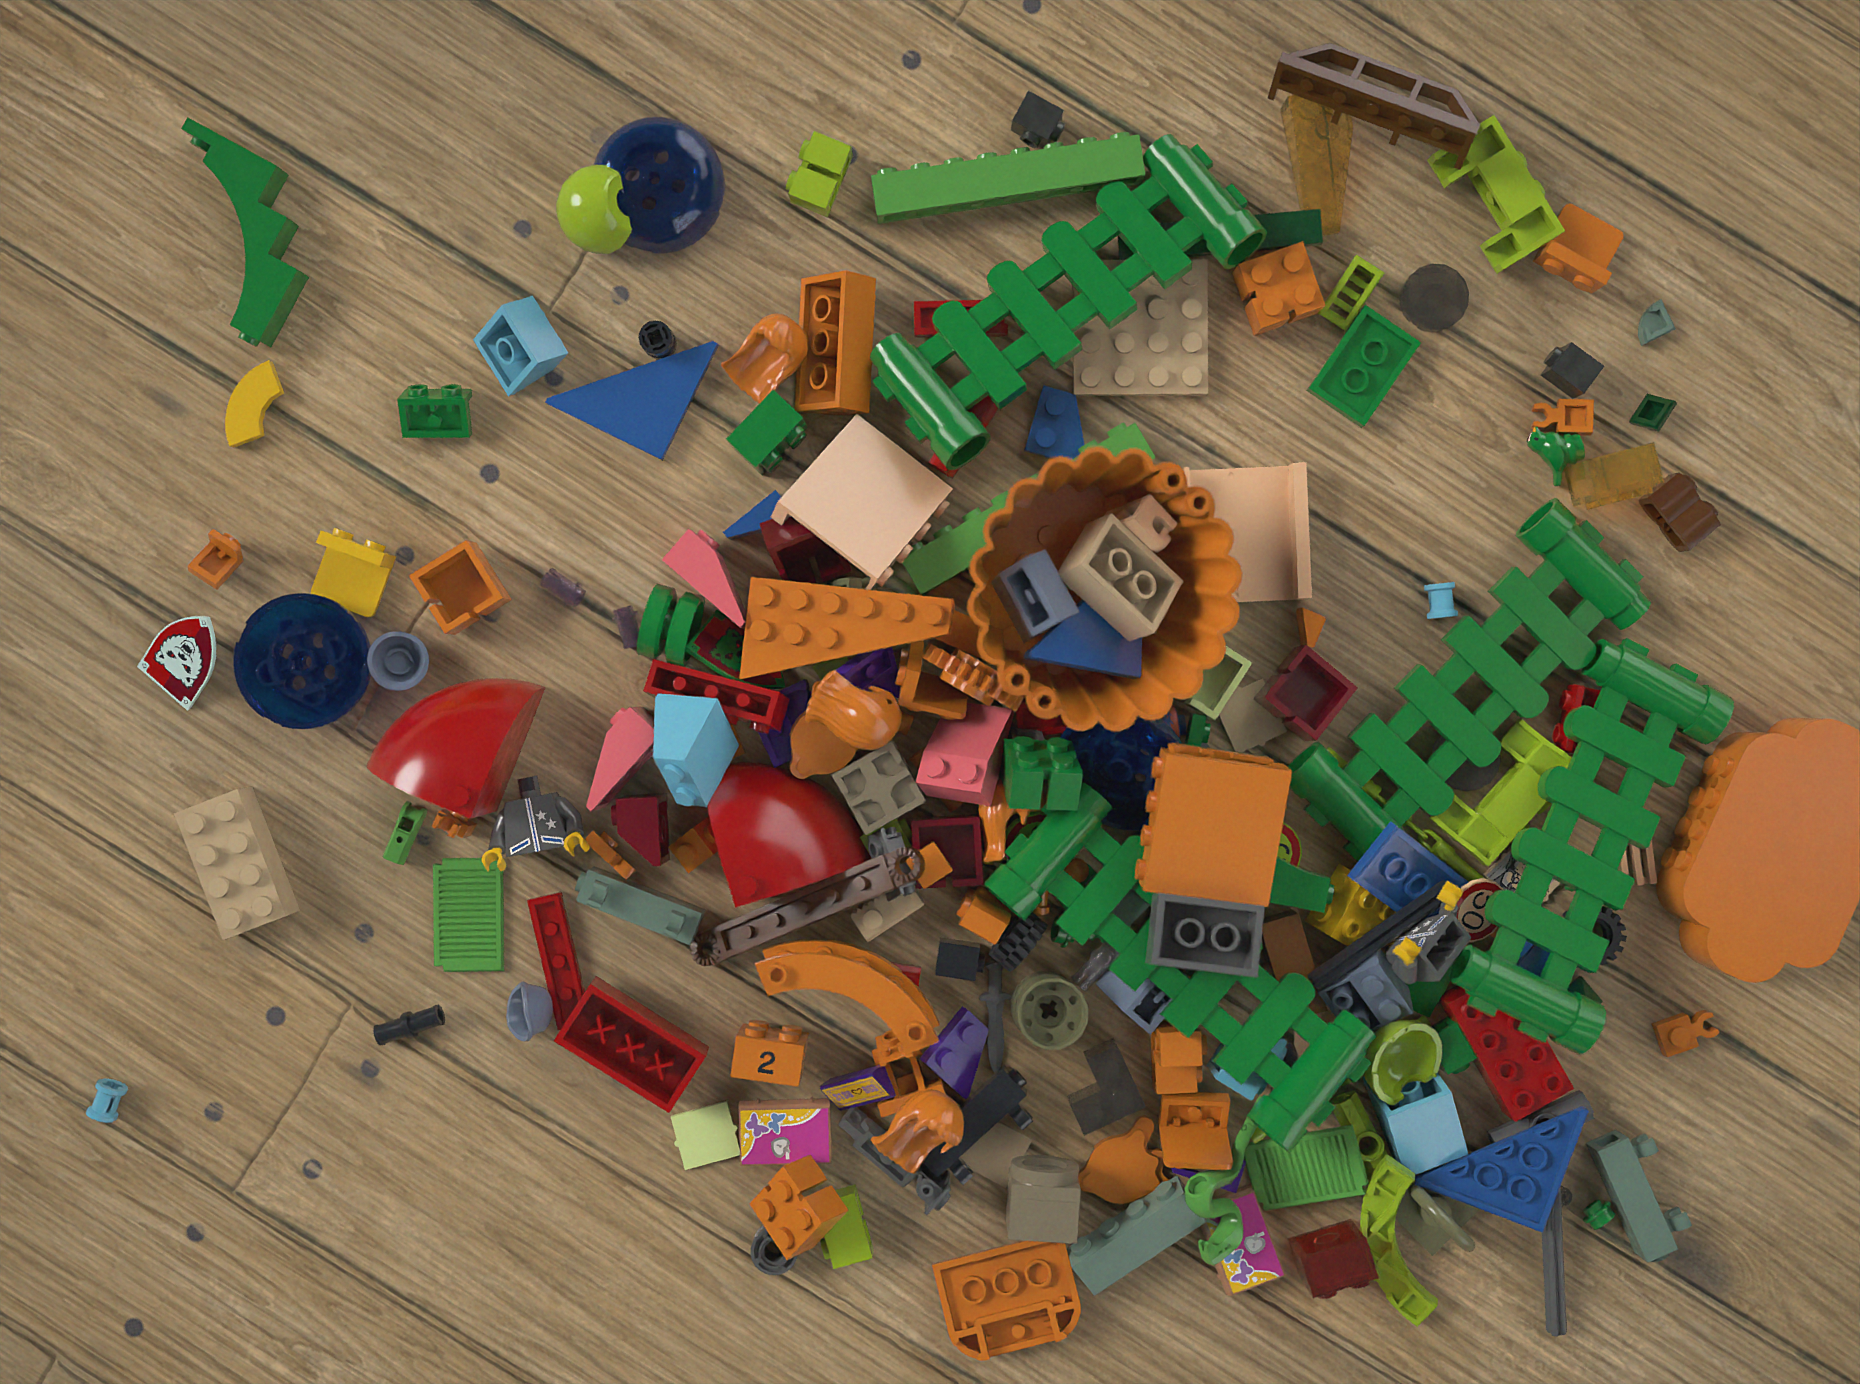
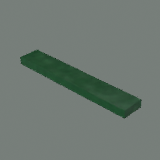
(1282, 231)

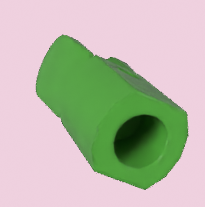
(402, 837)

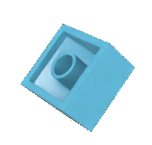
(520, 344)

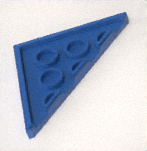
(643, 402)
(1089, 644)
(1515, 1175)

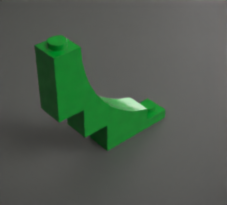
(253, 186)
(1290, 883)

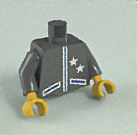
(534, 825)
(1431, 944)

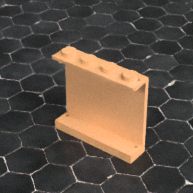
(866, 499)
(1269, 527)

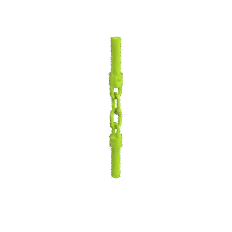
(1440, 849)

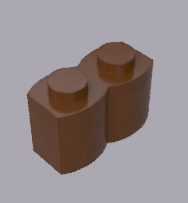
(1680, 512)

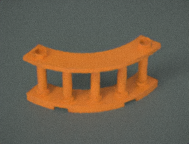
(855, 974)

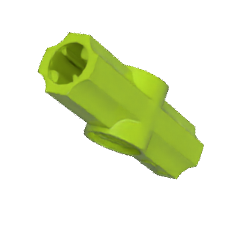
(1351, 1111)

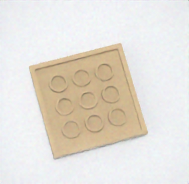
(1155, 348)

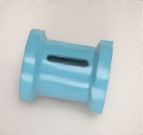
(1440, 600)
(106, 1100)

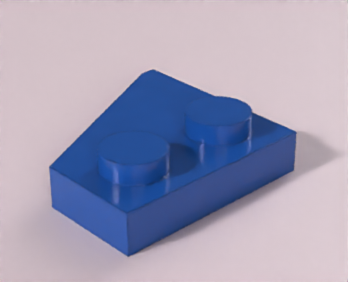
(1055, 426)

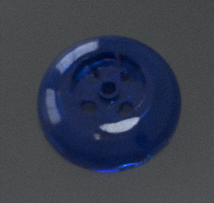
(677, 217)
(268, 677)
(1124, 758)

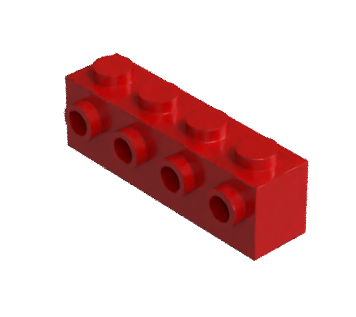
(739, 700)

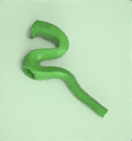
(1199, 1200)

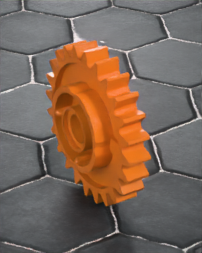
(970, 676)

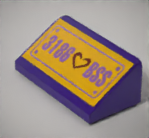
(859, 1088)

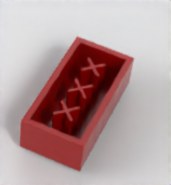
(632, 1044)
(1514, 1066)

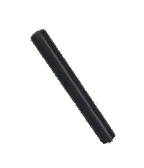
(1376, 938)

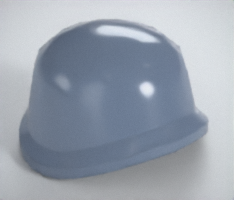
(398, 660)
(528, 1011)

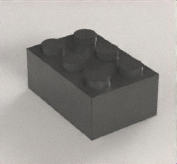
(1205, 934)

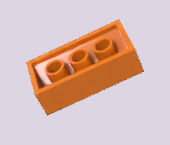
(839, 333)

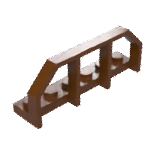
(1347, 94)

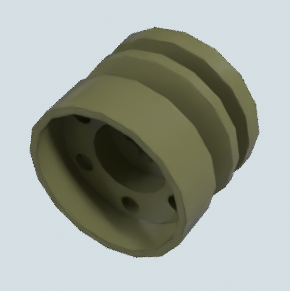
(1052, 1029)

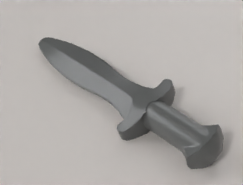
(995, 1001)

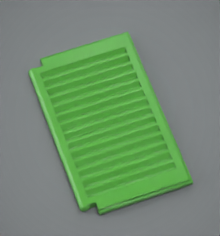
(468, 915)
(1318, 1169)

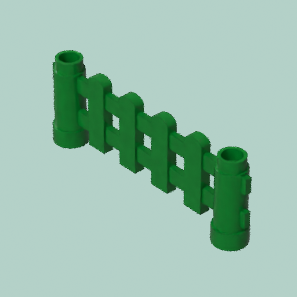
(1176, 175)
(1569, 554)
(1492, 975)
(1298, 1092)

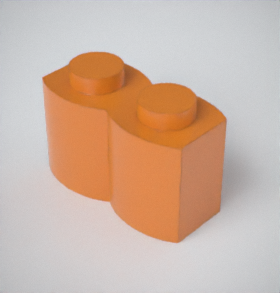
(983, 914)

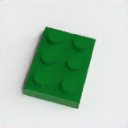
(1363, 366)

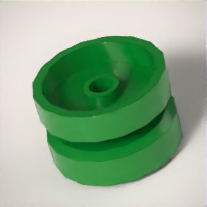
(669, 624)

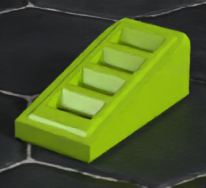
(1368, 269)

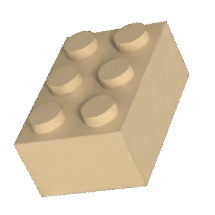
(1120, 577)

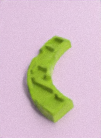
(1377, 1224)

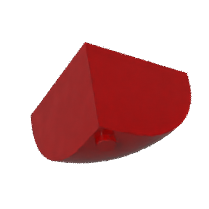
(459, 744)
(779, 831)

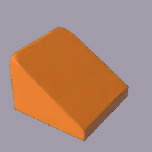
(1309, 626)

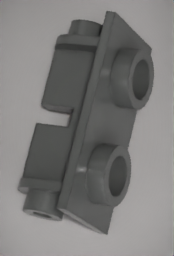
(886, 841)
(933, 1190)

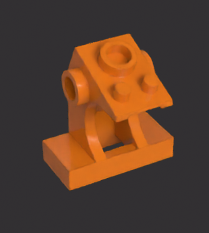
(907, 1085)

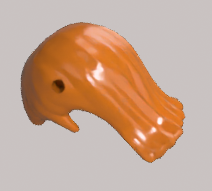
(767, 356)
(853, 714)
(996, 820)
(920, 1127)

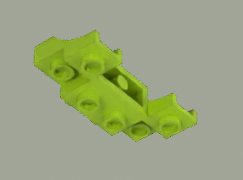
(1510, 802)

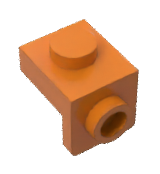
(217, 559)
(695, 845)

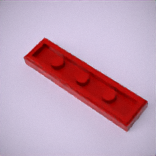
(557, 954)

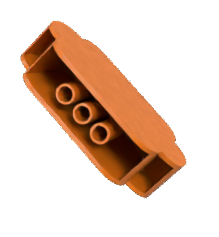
(1768, 850)

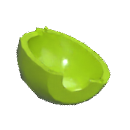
(590, 210)
(1400, 1055)

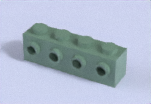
(1133, 1236)

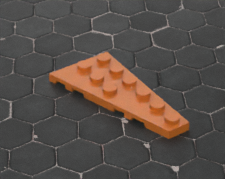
(817, 623)

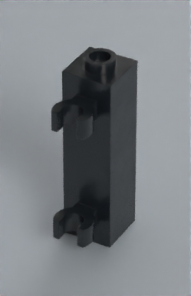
(981, 1112)

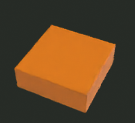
(935, 865)

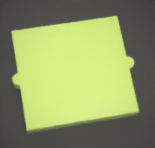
(706, 1135)

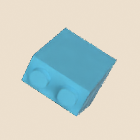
(692, 746)
(1422, 1126)

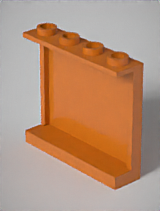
(1213, 828)

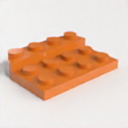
(1008, 1297)

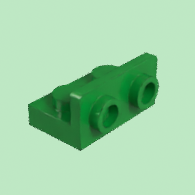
(435, 412)

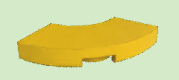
(249, 403)

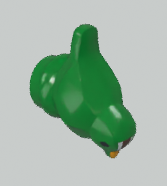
(1556, 450)

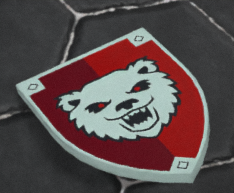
(182, 658)

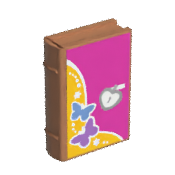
(784, 1131)
(1256, 1257)

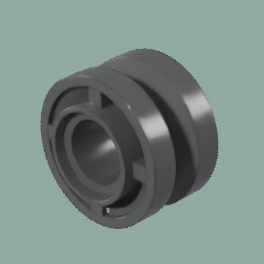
(765, 1260)

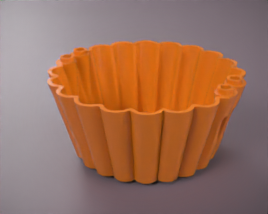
(1050, 517)

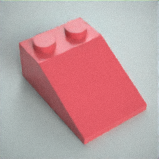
(705, 569)
(623, 754)
(966, 755)

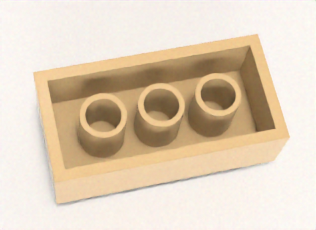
(236, 862)

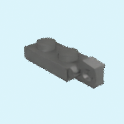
(862, 1130)

